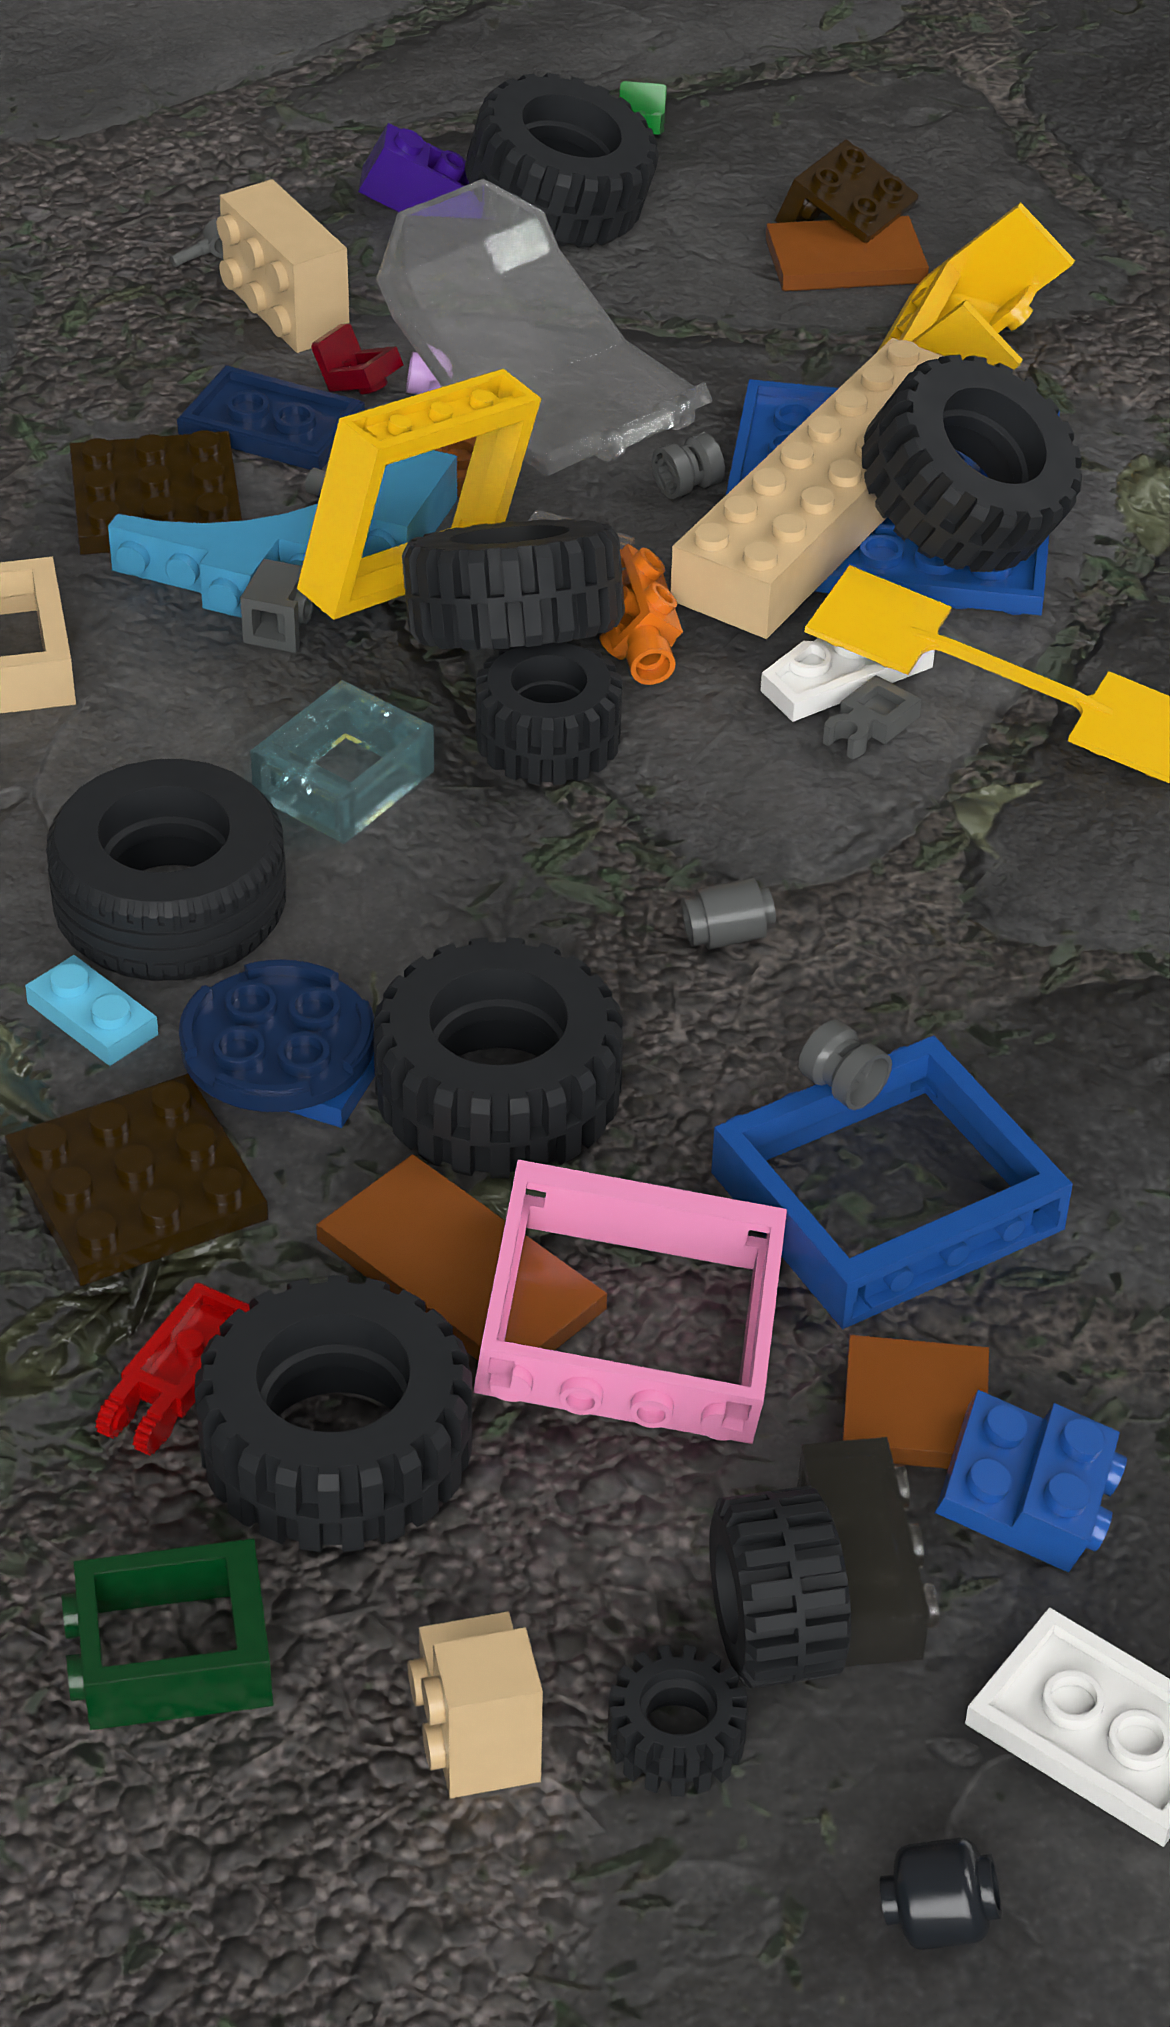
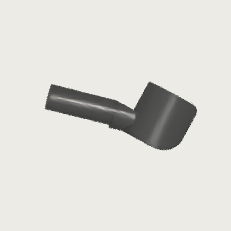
(203, 247)

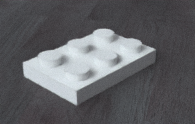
(1085, 1720)

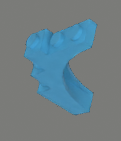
(224, 556)

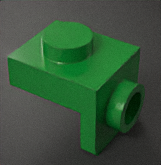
(648, 100)

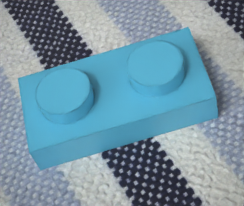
(92, 1010)

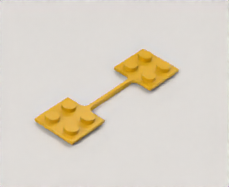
(900, 625)

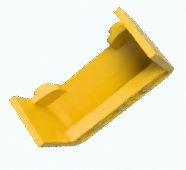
(983, 291)

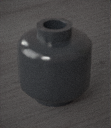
(941, 1893)

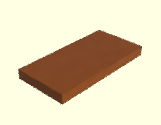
(446, 1248)

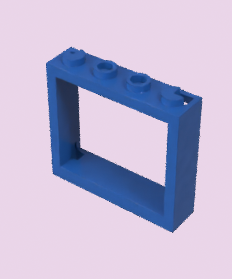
(929, 1254)

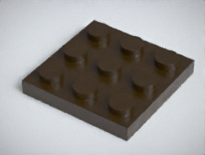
(152, 479)
(135, 1179)

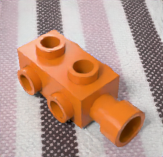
(649, 619)

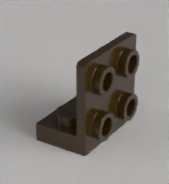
(849, 190)

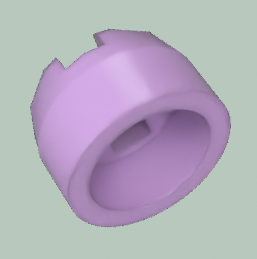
(419, 376)

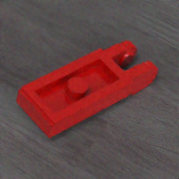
(167, 1369)

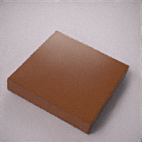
(911, 1395)

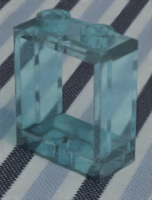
(339, 808)

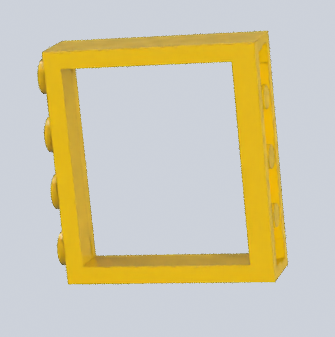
(485, 406)

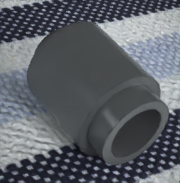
(728, 914)

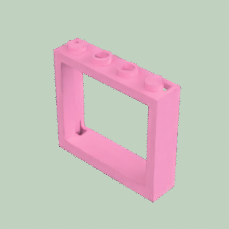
(650, 1220)

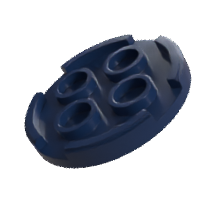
(277, 1036)

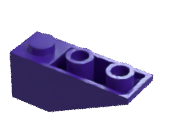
(409, 170)

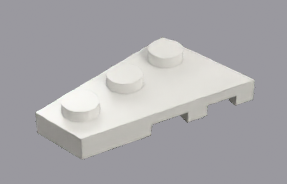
(823, 675)

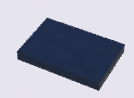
(269, 416)

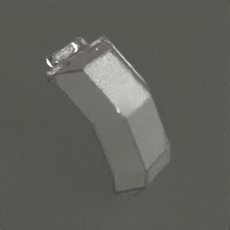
(490, 291)

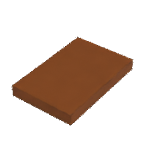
(831, 257)

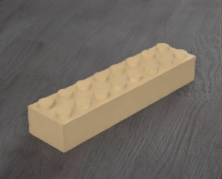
(794, 511)

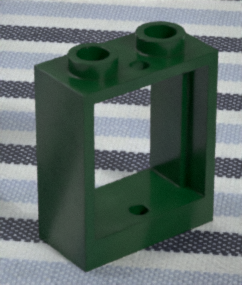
(172, 1685)

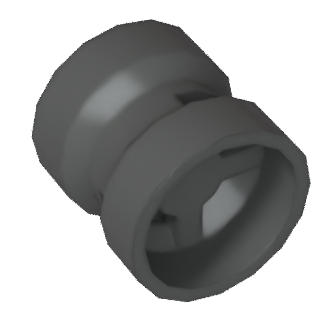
(690, 465)
(845, 1064)

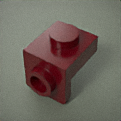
(349, 367)

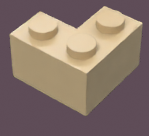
(479, 1703)

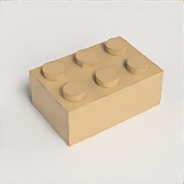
(283, 263)

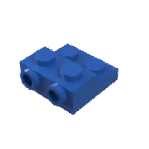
(1033, 1479)

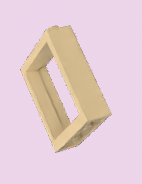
(39, 677)

